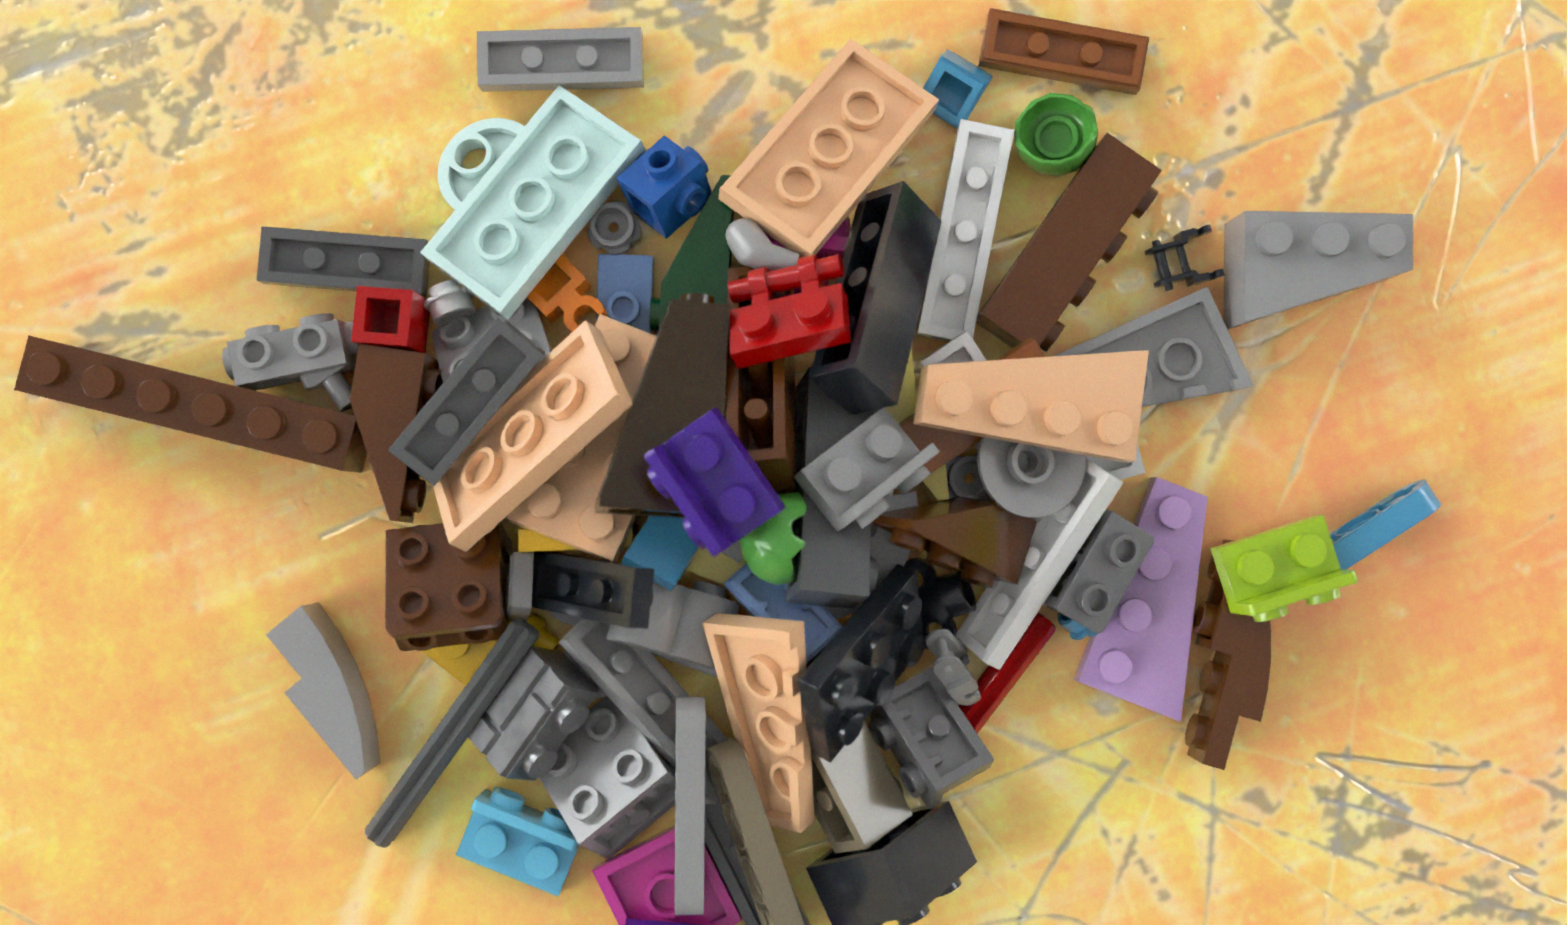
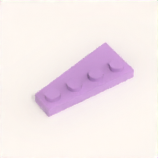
(1149, 635)

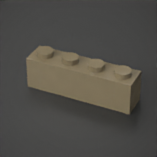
(857, 795)

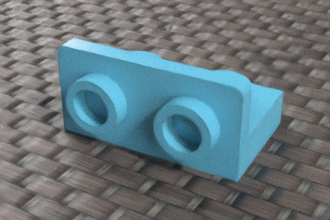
(519, 840)

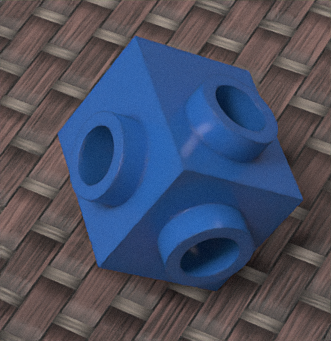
(666, 185)

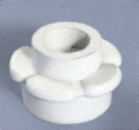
(448, 302)

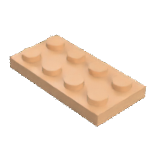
(828, 149)
(532, 435)
(566, 501)

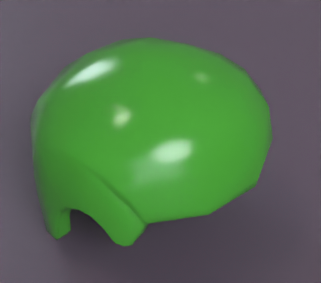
(1056, 134)
(773, 544)

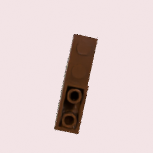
(1234, 680)

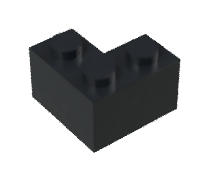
(897, 872)

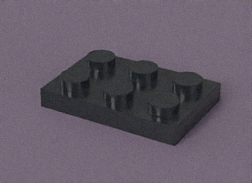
(862, 663)

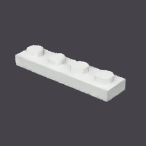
(966, 230)
(1009, 608)

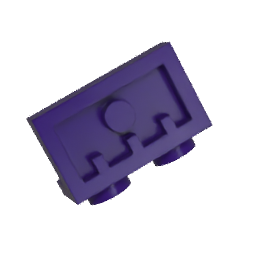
(713, 483)

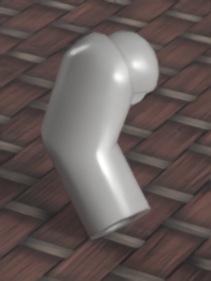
(754, 248)

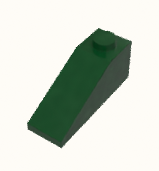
(701, 261)

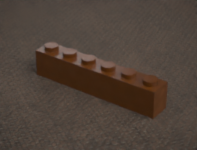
(191, 404)

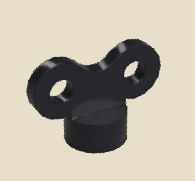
(942, 596)

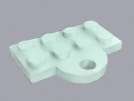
(525, 196)

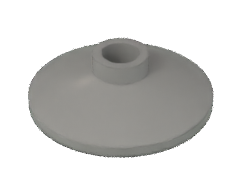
(1039, 492)

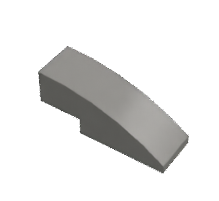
(330, 686)

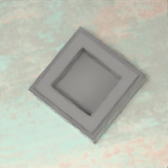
(519, 585)

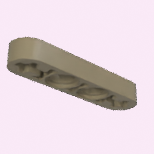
(752, 834)

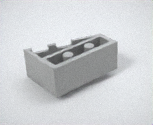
(1305, 257)

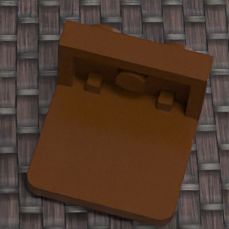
(440, 587)

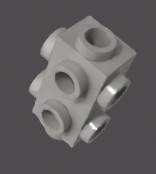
(311, 353)

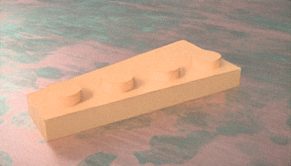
(1051, 402)
(758, 678)

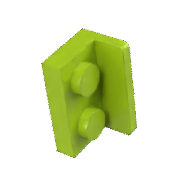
(1281, 568)

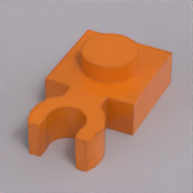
(562, 292)

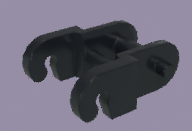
(1191, 277)

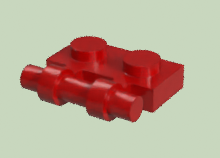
(792, 323)

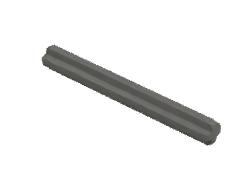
(451, 732)

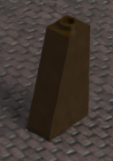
(676, 388)

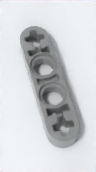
(689, 805)

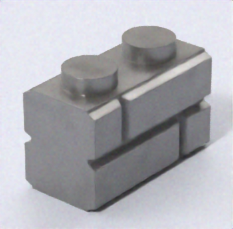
(534, 714)

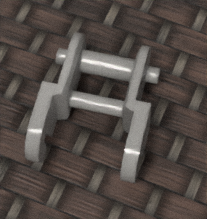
(951, 666)

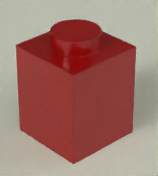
(390, 319)

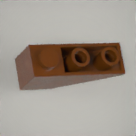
(386, 397)
(964, 536)

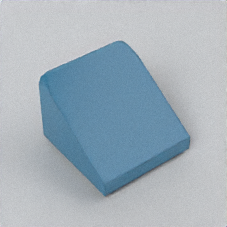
(957, 86)
(664, 547)

